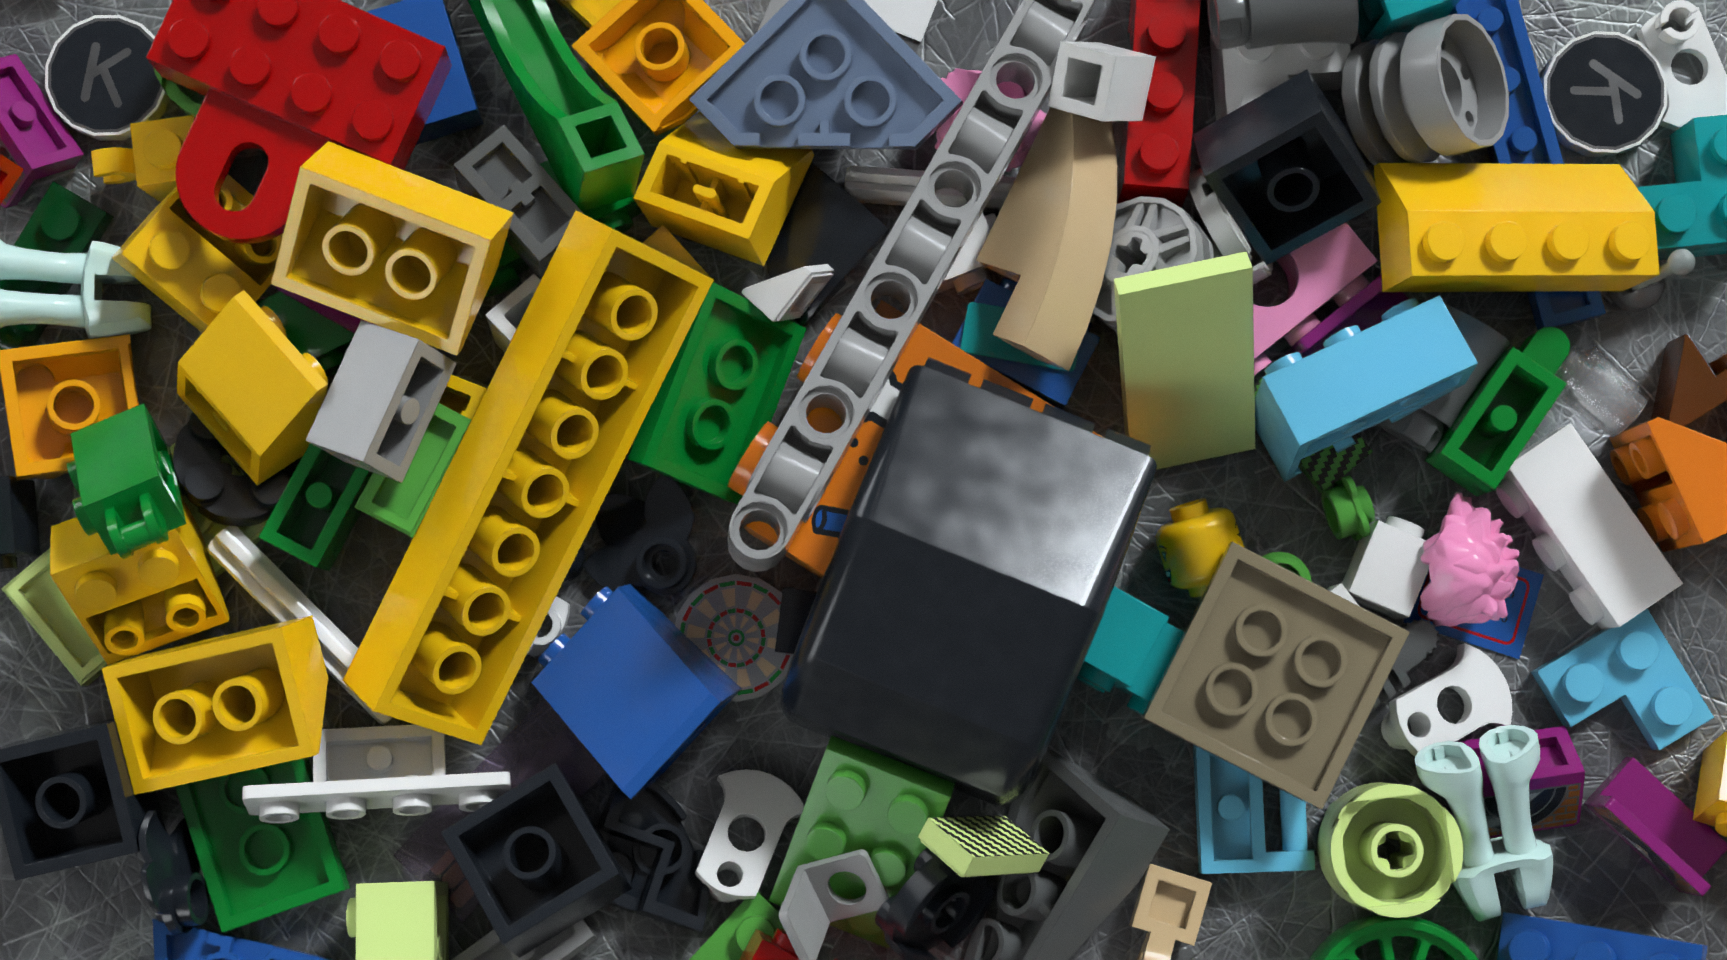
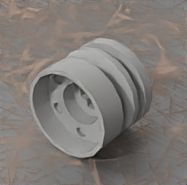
(1426, 92)
(1147, 238)

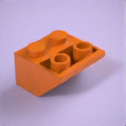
(1676, 480)

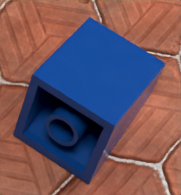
(632, 687)

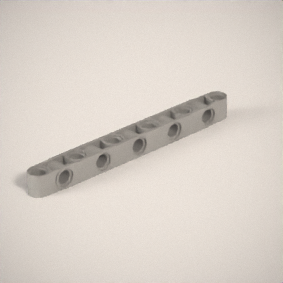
(908, 268)

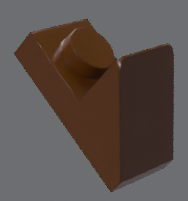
(1687, 383)

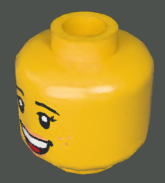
(1195, 543)

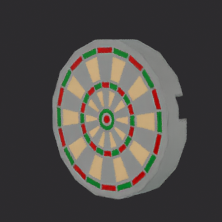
(737, 628)

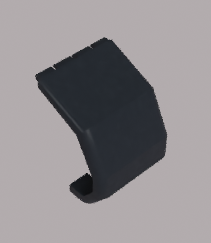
(967, 582)

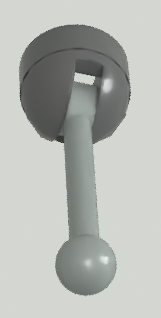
(1649, 292)

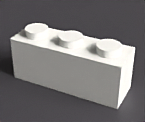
(1586, 530)

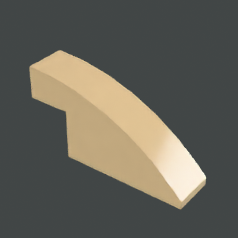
(1056, 236)

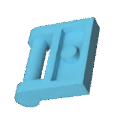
(1233, 822)

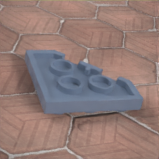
(826, 81)

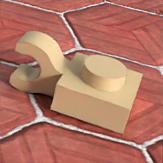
(1169, 910)

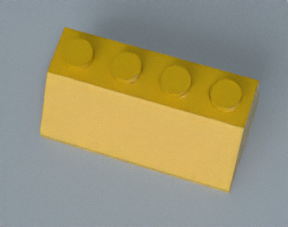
(1512, 228)

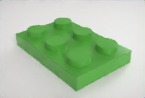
(869, 806)

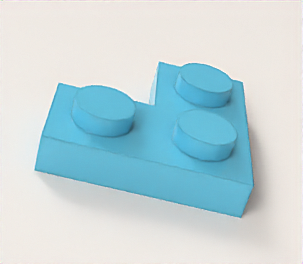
(1629, 665)

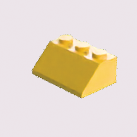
(390, 246)
(220, 704)

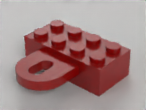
(288, 84)

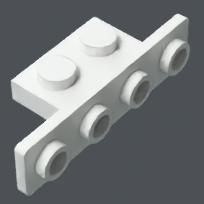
(375, 770)

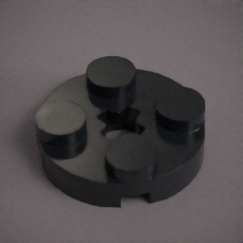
(214, 488)
(933, 908)

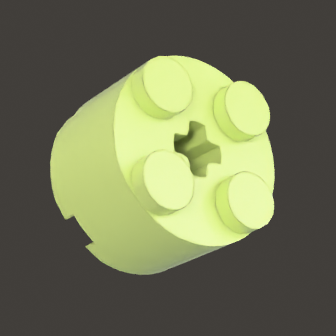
(1416, 874)

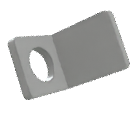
(813, 903)

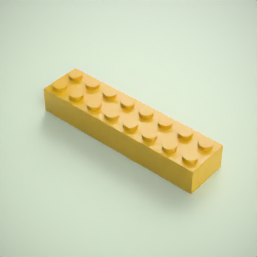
(526, 481)

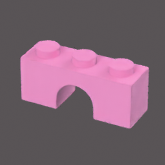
(1315, 274)

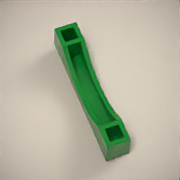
(568, 112)

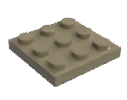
(1275, 675)

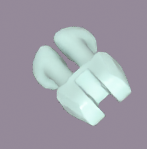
(87, 310)
(1456, 774)

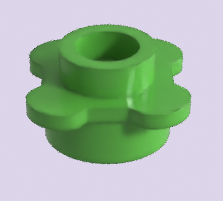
(1348, 509)

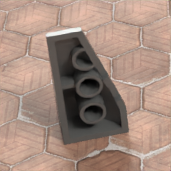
(1096, 856)

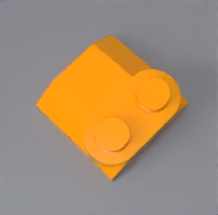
(657, 56)
(60, 391)

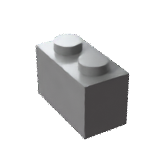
(381, 401)

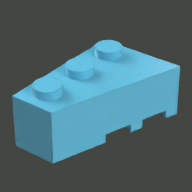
(1360, 381)

